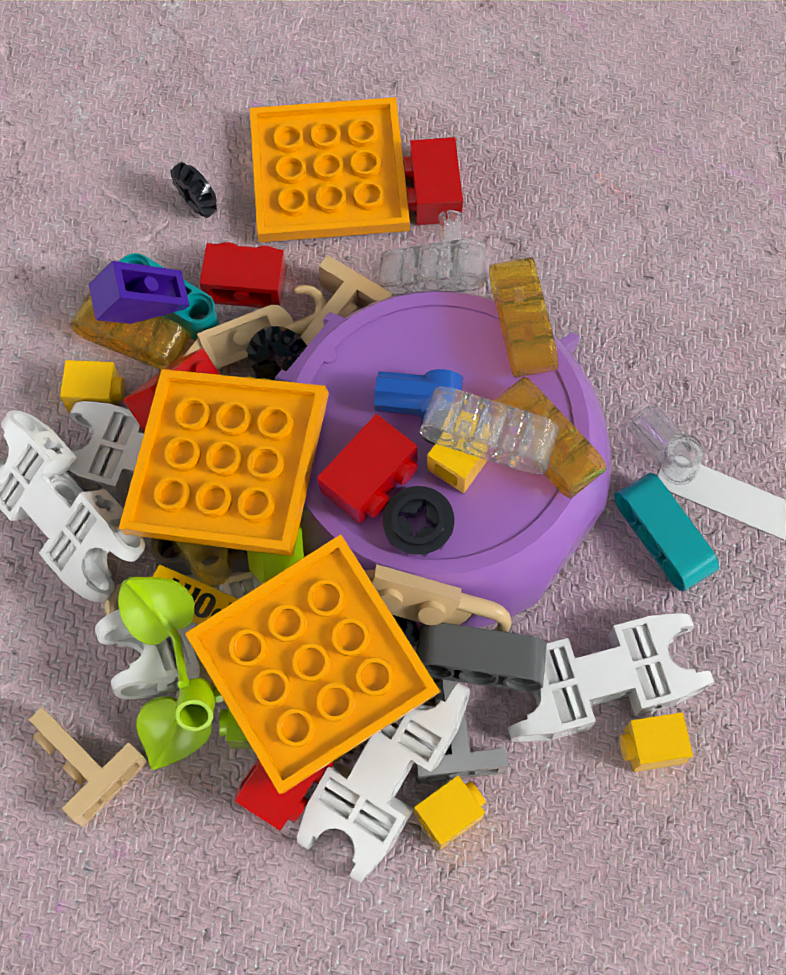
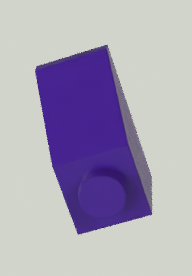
(136, 292)

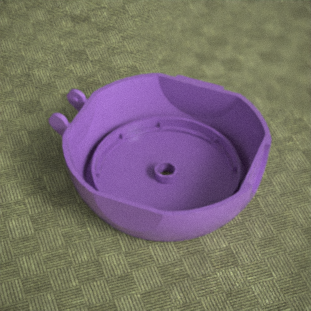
(509, 524)

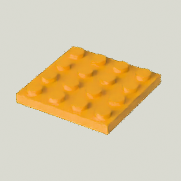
(328, 170)
(225, 461)
(311, 664)

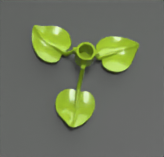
(167, 725)

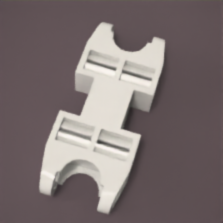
(112, 451)
(72, 519)
(633, 667)
(156, 668)
(364, 798)

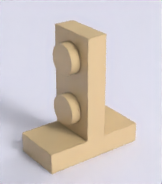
(350, 293)
(81, 766)

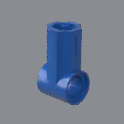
(411, 392)

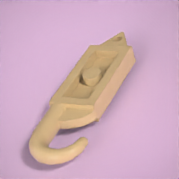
(230, 340)
(431, 600)

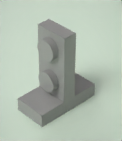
(460, 759)

